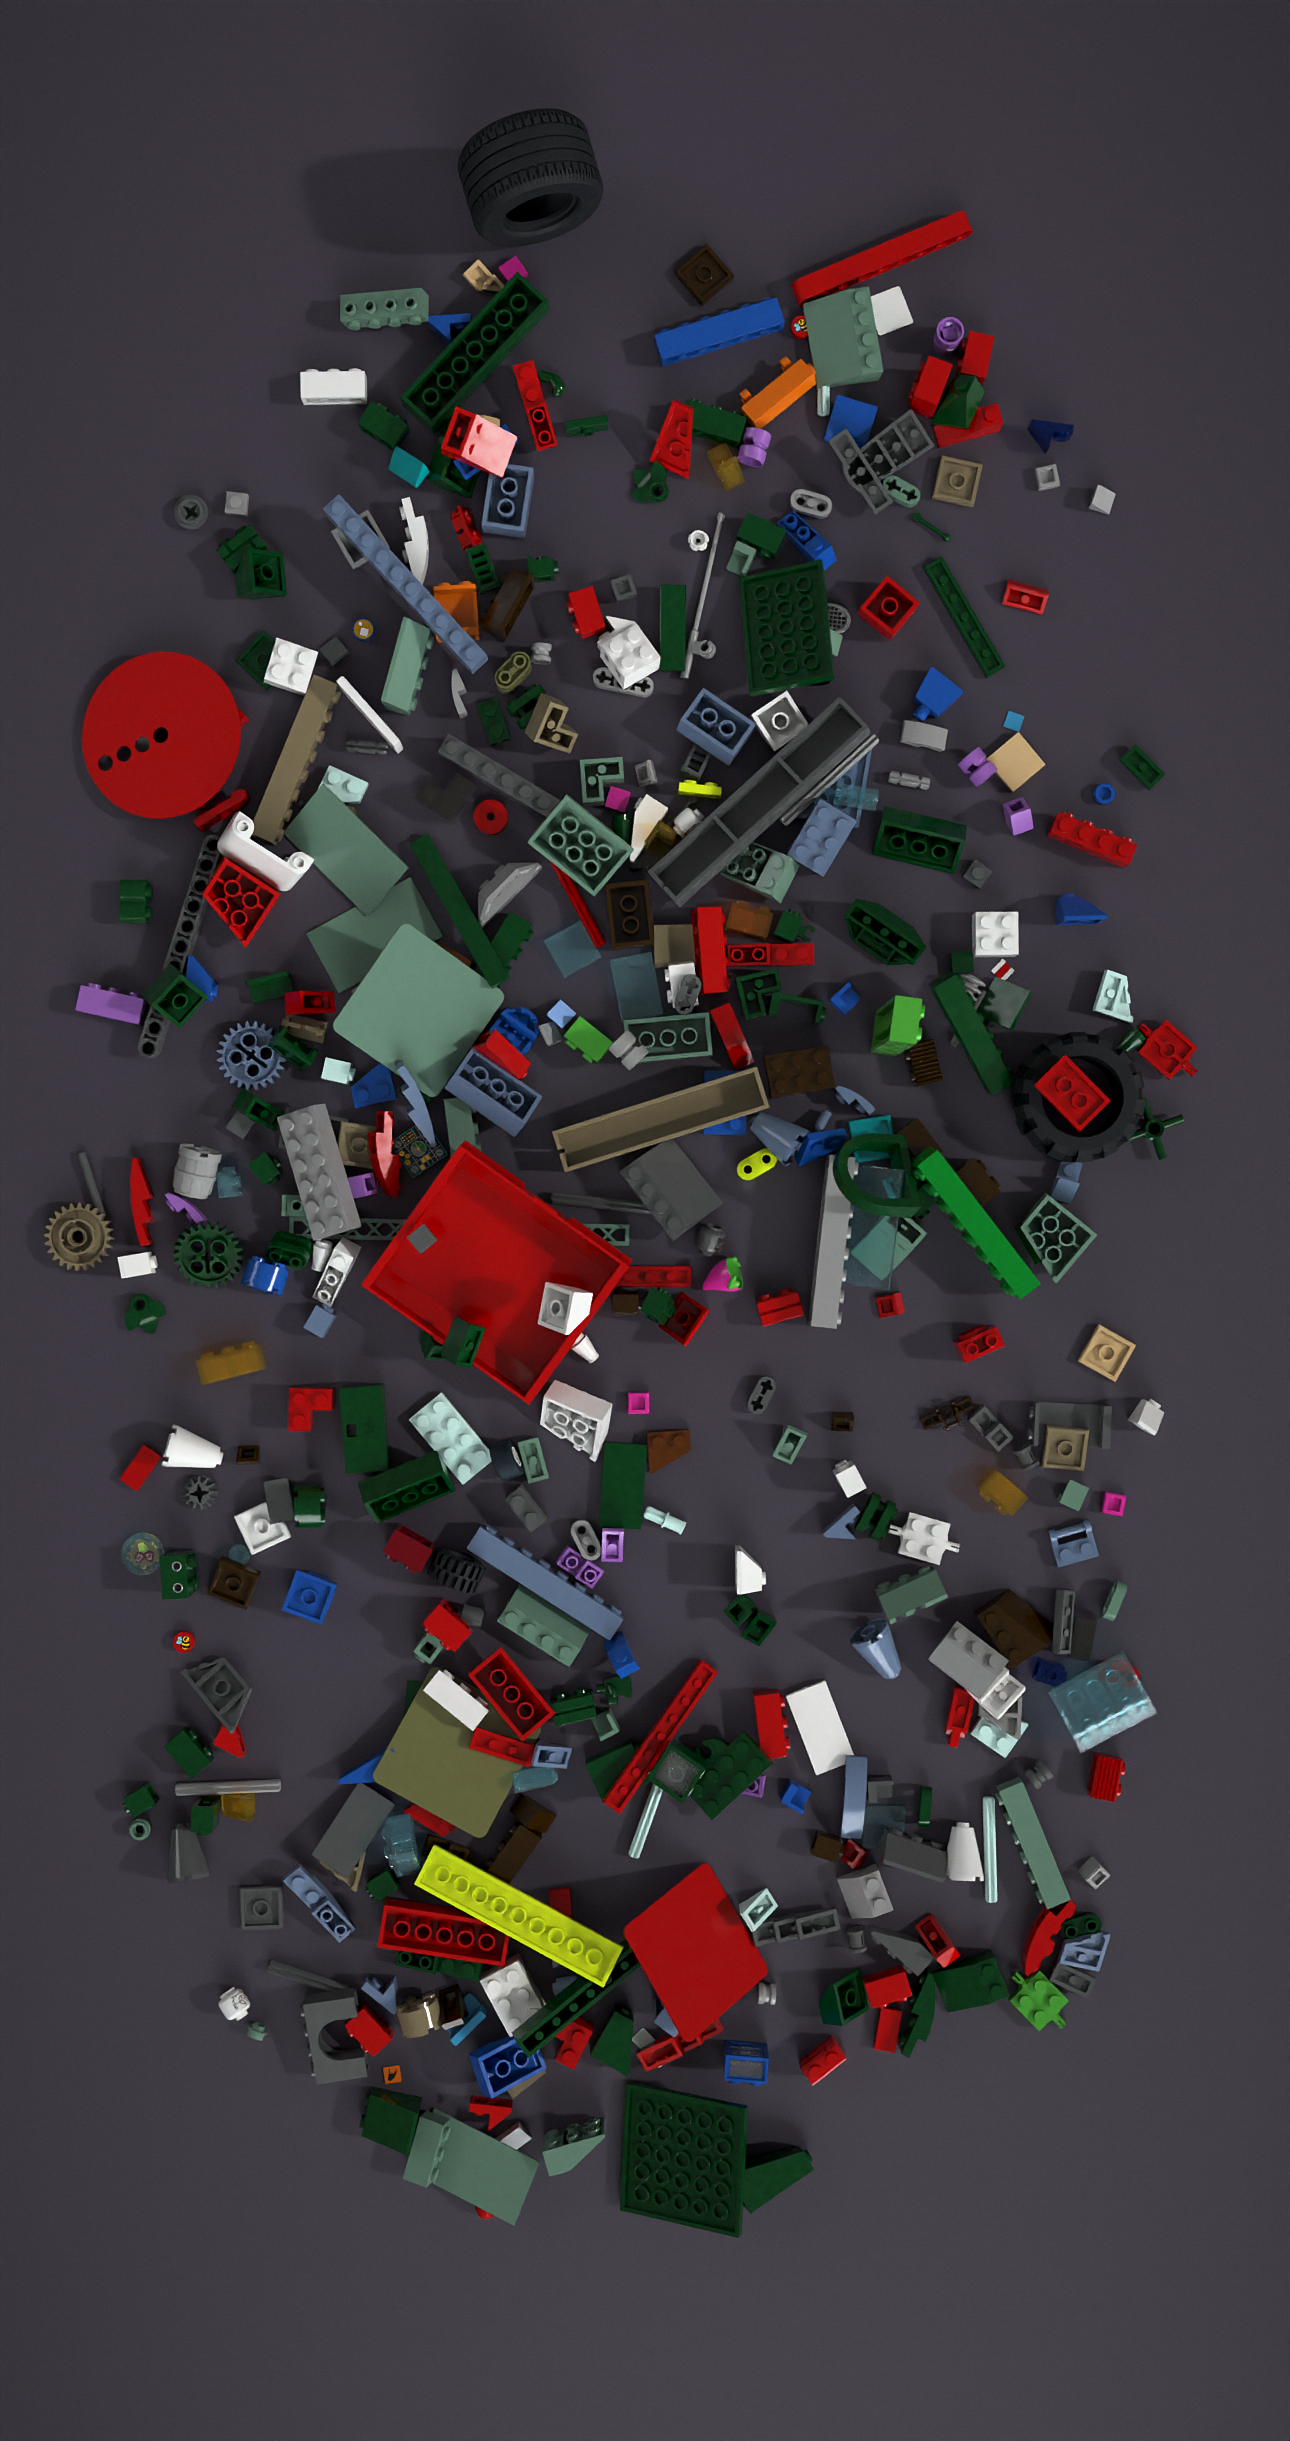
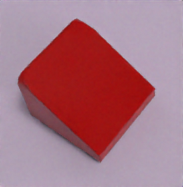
(890, 1305)
(854, 1854)

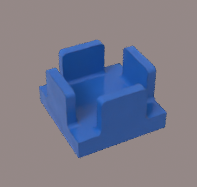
(310, 1596)

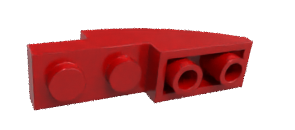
(534, 405)
(770, 955)
(384, 1164)
(1039, 1940)

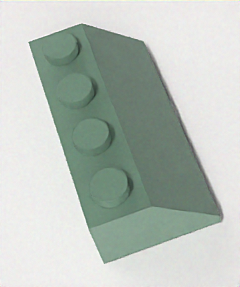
(406, 667)
(544, 1625)

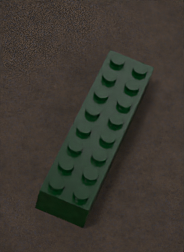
(475, 353)

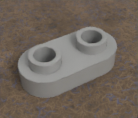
(811, 501)
(585, 1539)

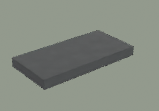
(353, 1829)

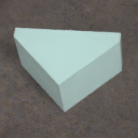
(757, 1908)

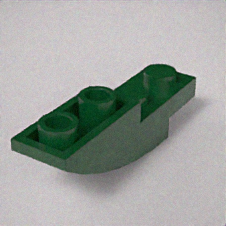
(434, 1964)
(923, 2007)

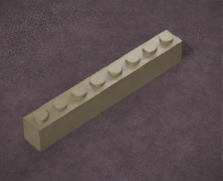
(295, 759)

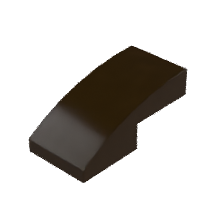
(451, 1846)

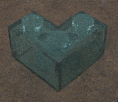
(401, 1845)

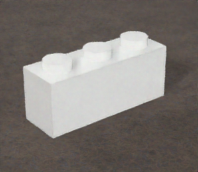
(333, 387)
(456, 1699)

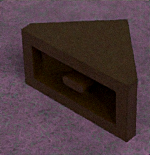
(532, 1813)

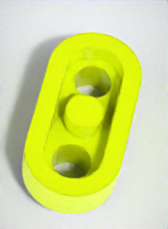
(756, 1163)

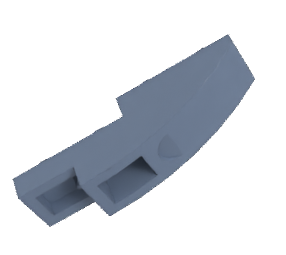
(320, 1901)

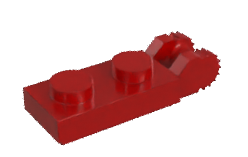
(222, 810)

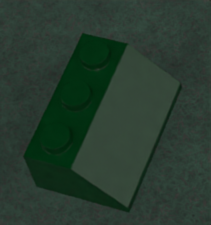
(445, 473)

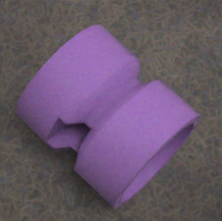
(948, 336)
(755, 442)
(977, 767)

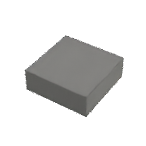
(1047, 477)

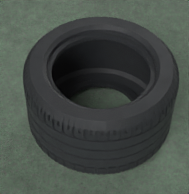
(530, 177)

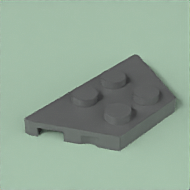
(221, 1690)

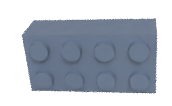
(493, 1092)

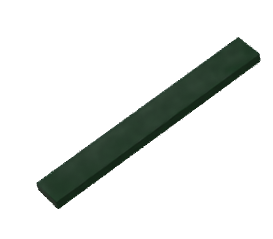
(459, 911)

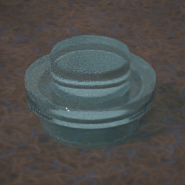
(239, 1553)

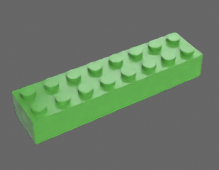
(897, 1025)

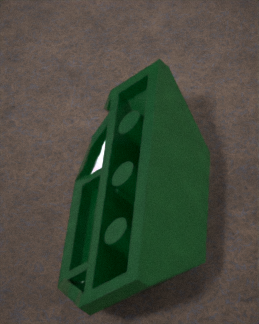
(883, 933)

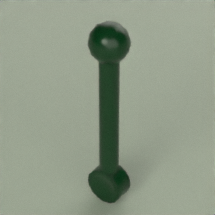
(917, 518)

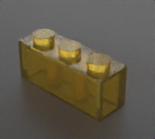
(231, 1362)

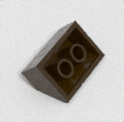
(507, 603)

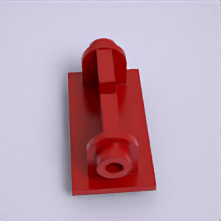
(463, 520)

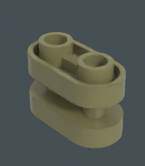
(513, 672)

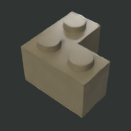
(547, 724)

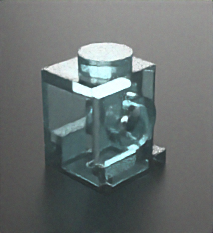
(229, 1183)

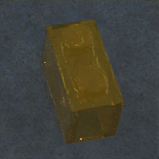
(1002, 1492)

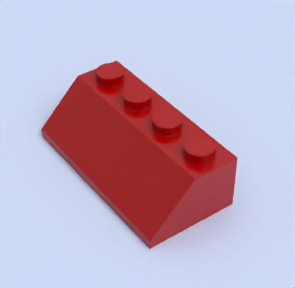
(511, 1693)

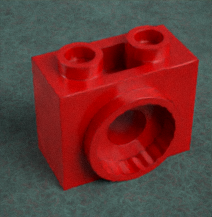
(978, 1342)

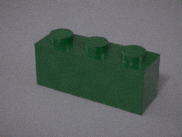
(716, 424)

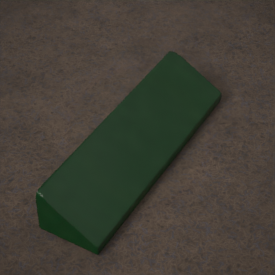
(672, 628)

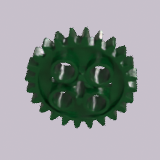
(188, 1253)

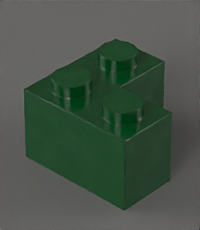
(752, 988)

